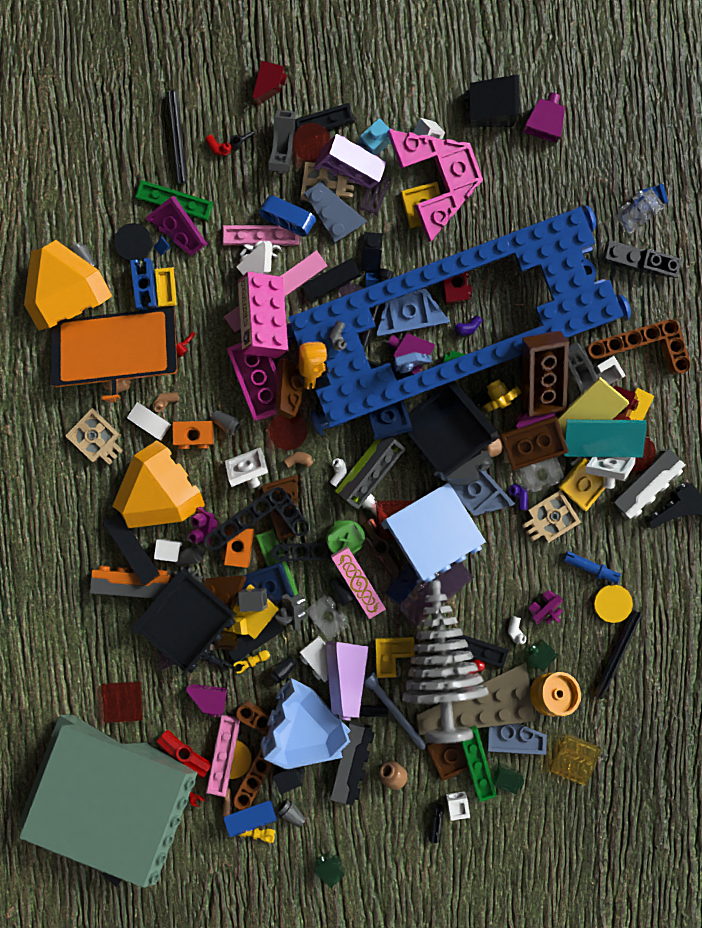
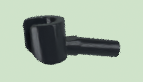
(239, 139)

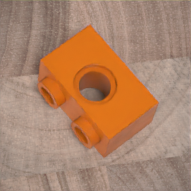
(182, 430)
(240, 558)

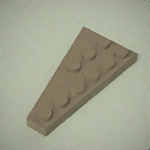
(505, 704)

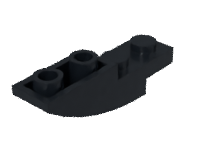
(641, 260)

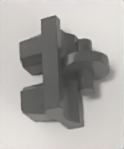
(291, 611)

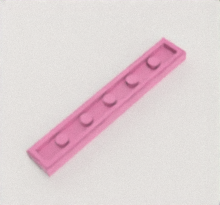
(292, 281)

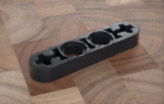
(309, 555)

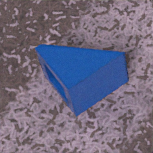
(162, 246)
(371, 279)

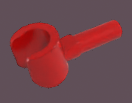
(180, 347)
(193, 798)

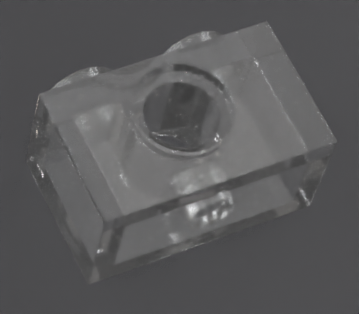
(647, 203)
(529, 474)
(328, 628)

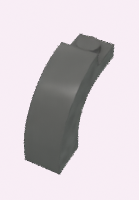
(283, 141)
(581, 367)
(467, 472)

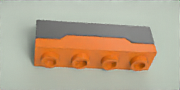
(126, 583)

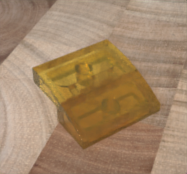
(575, 759)

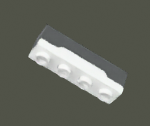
(648, 484)

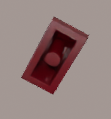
(268, 82)

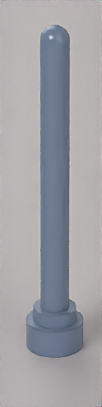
(372, 682)

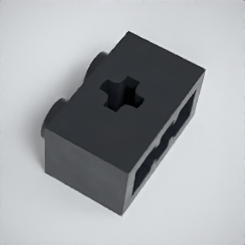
(288, 778)

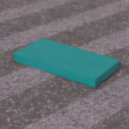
(605, 438)

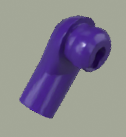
(469, 328)
(521, 494)

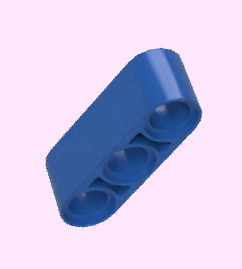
(287, 215)

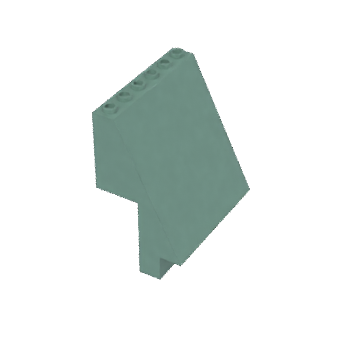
(106, 802)

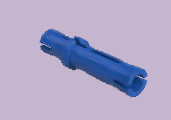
(599, 571)

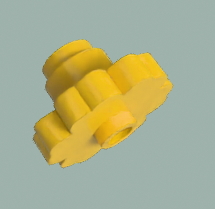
(500, 395)

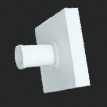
(246, 468)
(610, 468)

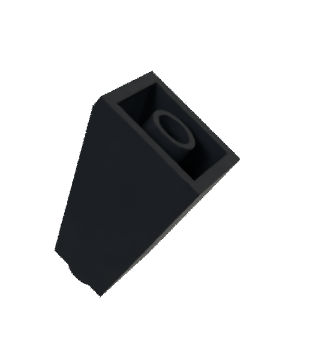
(493, 102)

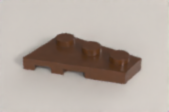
(289, 388)
(290, 486)

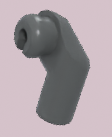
(336, 337)

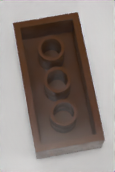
(544, 373)

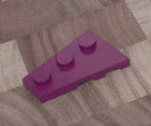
(176, 223)

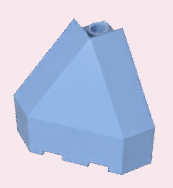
(303, 729)

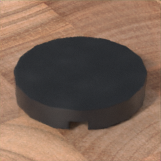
(133, 242)

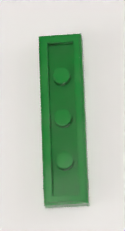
(158, 194)
(478, 767)

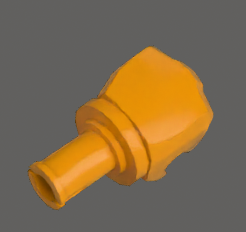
(311, 362)

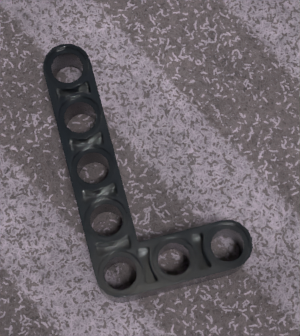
(254, 515)

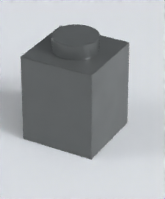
(252, 599)

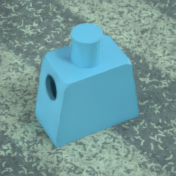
(375, 138)

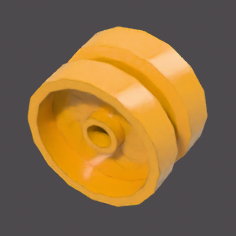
(555, 694)

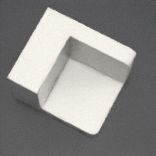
(429, 128)
(610, 370)
(167, 550)

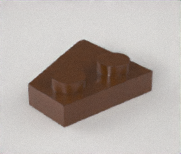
(226, 588)

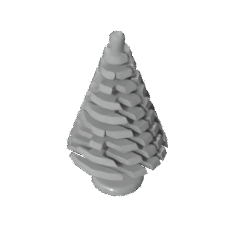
(443, 678)

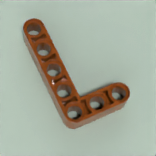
(641, 339)
(254, 770)

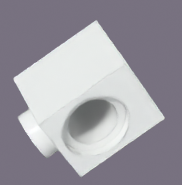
(457, 806)

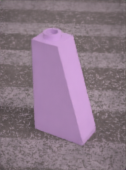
(346, 677)

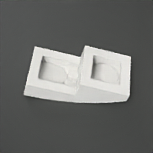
(149, 421)

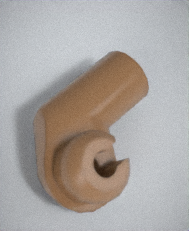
(163, 400)
(299, 457)
(228, 803)

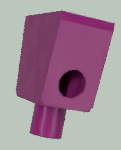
(546, 119)
(409, 345)

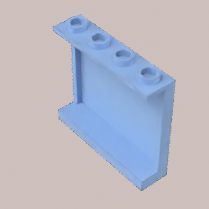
(435, 532)

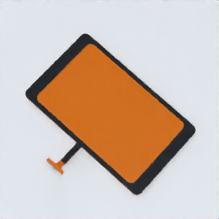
(113, 348)

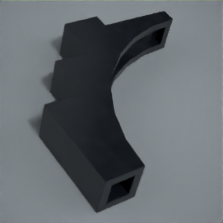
(687, 502)

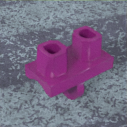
(202, 524)
(552, 602)

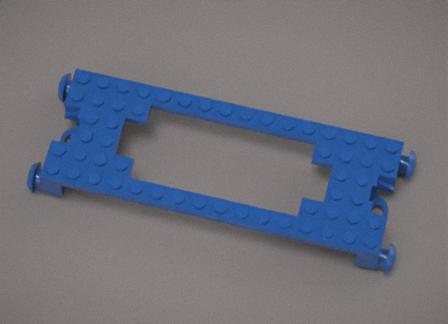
(552, 244)

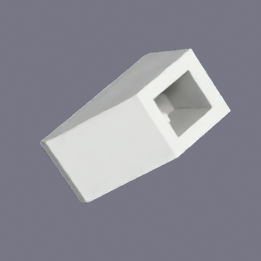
(258, 260)
(315, 655)

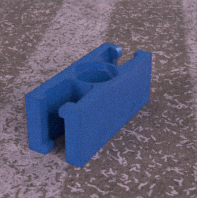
(138, 279)
(250, 819)

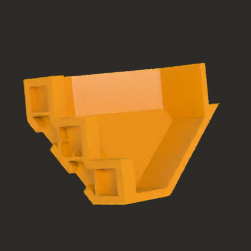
(61, 285)
(156, 490)

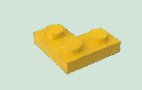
(388, 650)

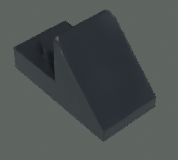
(371, 252)

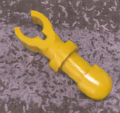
(252, 661)
(266, 835)

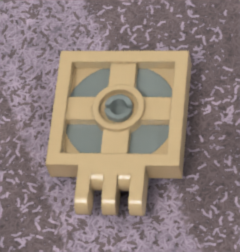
(336, 184)
(95, 437)
(551, 517)

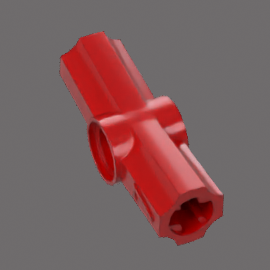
(173, 746)

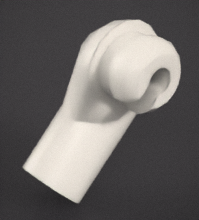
(340, 471)
(514, 631)

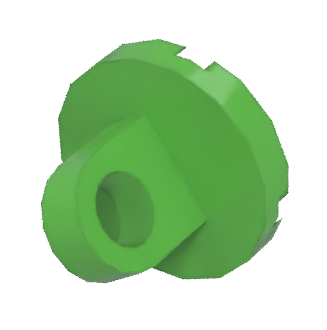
(345, 534)

